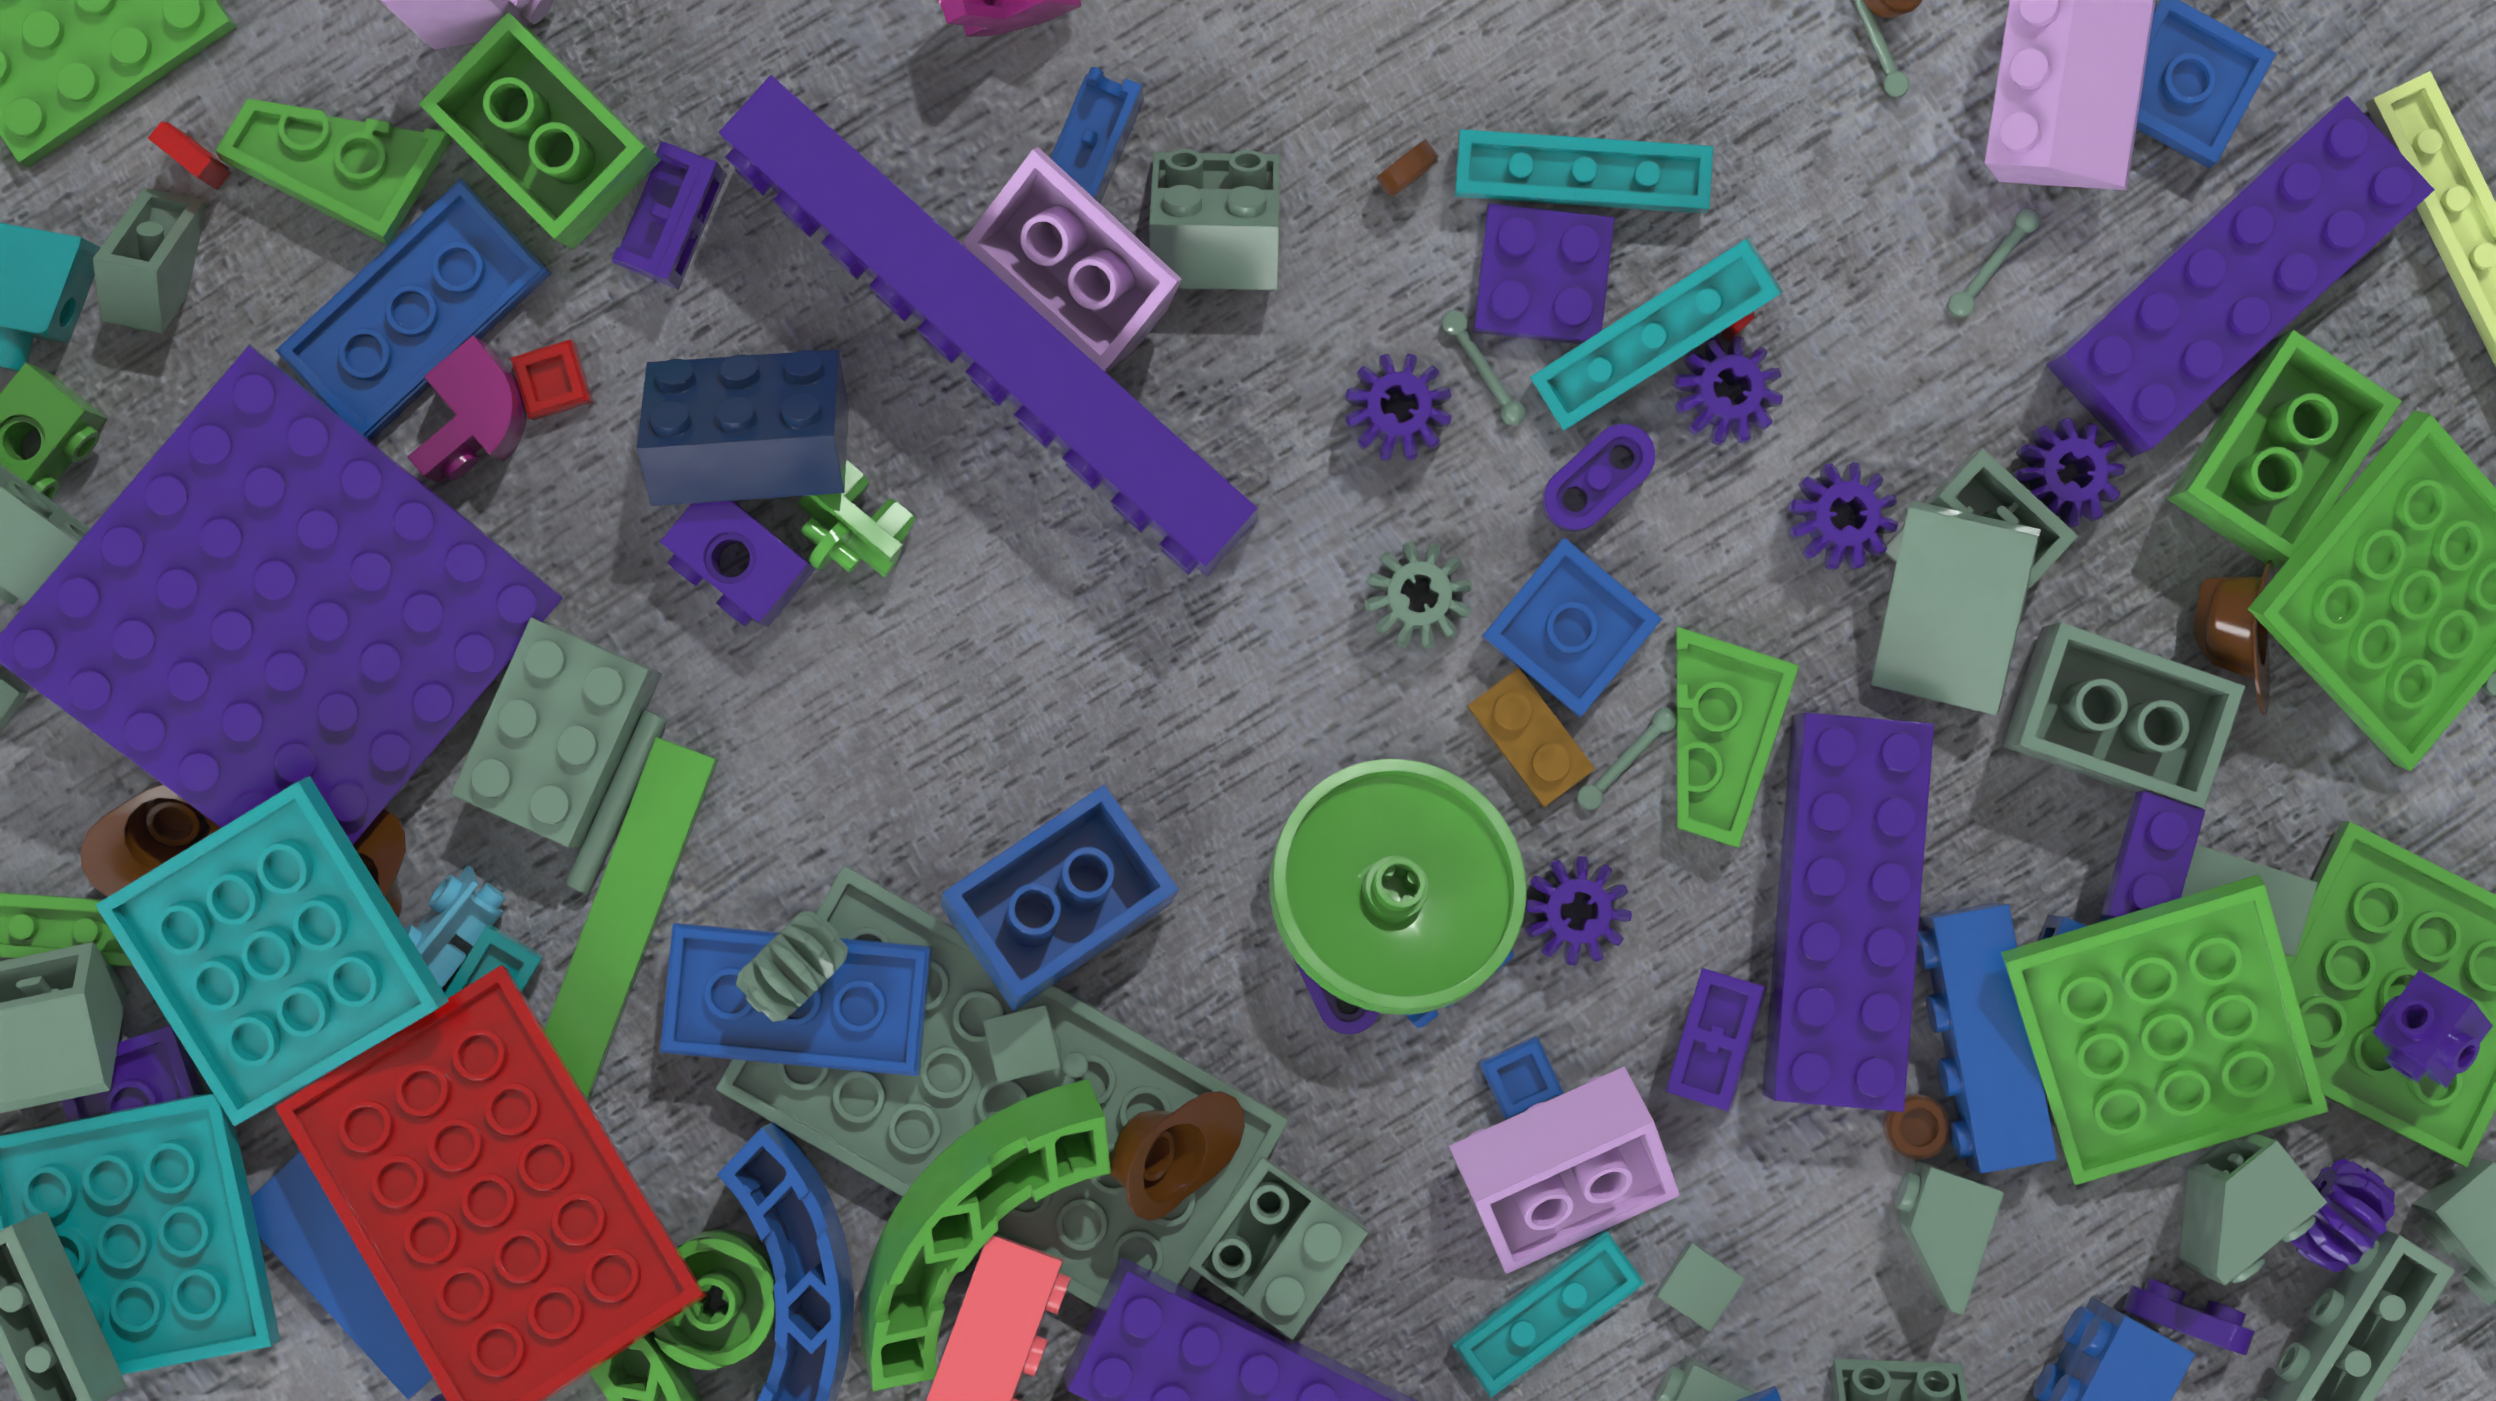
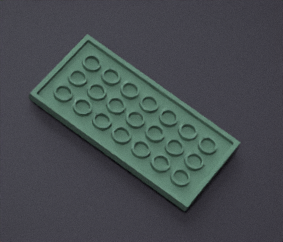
(901, 1123)

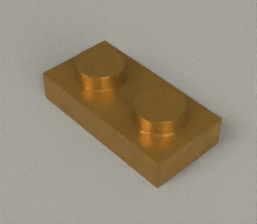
(1530, 737)

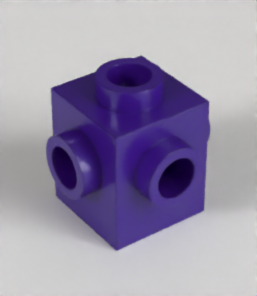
(2431, 1030)

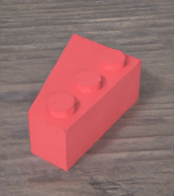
(1000, 1323)

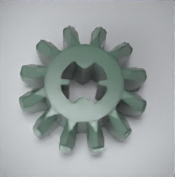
(1438, 587)
(792, 966)

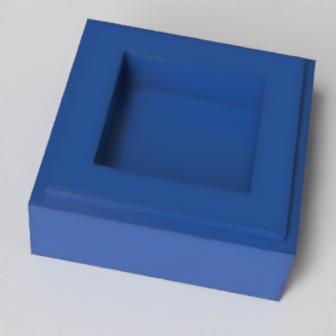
(1520, 1077)

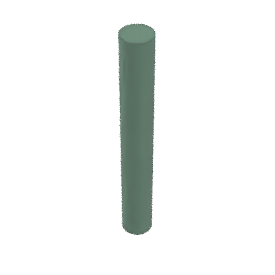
(615, 802)

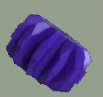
(1409, 389)
(1720, 410)
(2061, 449)
(1835, 493)
(1588, 928)
(2350, 1220)

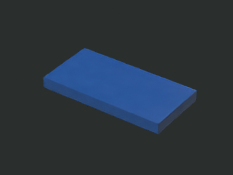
(411, 309)
(857, 1020)
(317, 1249)

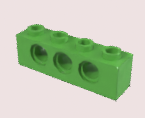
(60, 415)

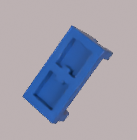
(1097, 130)

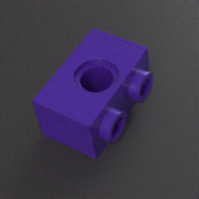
(773, 569)

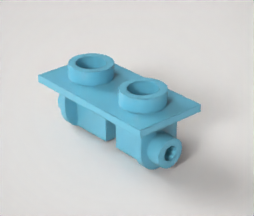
(455, 910)

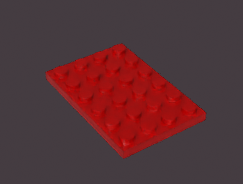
(490, 1199)

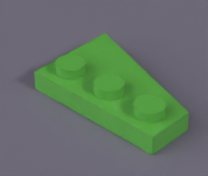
(339, 166)
(1725, 731)

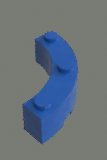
(808, 1263)

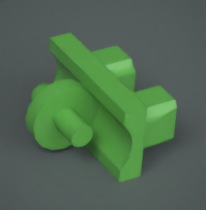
(849, 534)

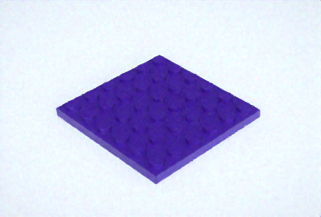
(275, 609)

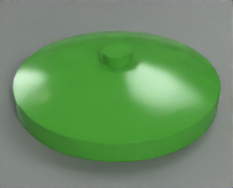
(1397, 886)

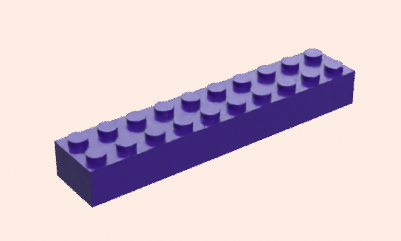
(987, 324)

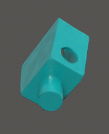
(41, 288)

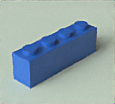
(1985, 1044)

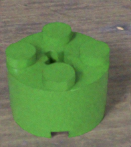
(745, 1274)

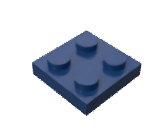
(2197, 81)
(1571, 627)

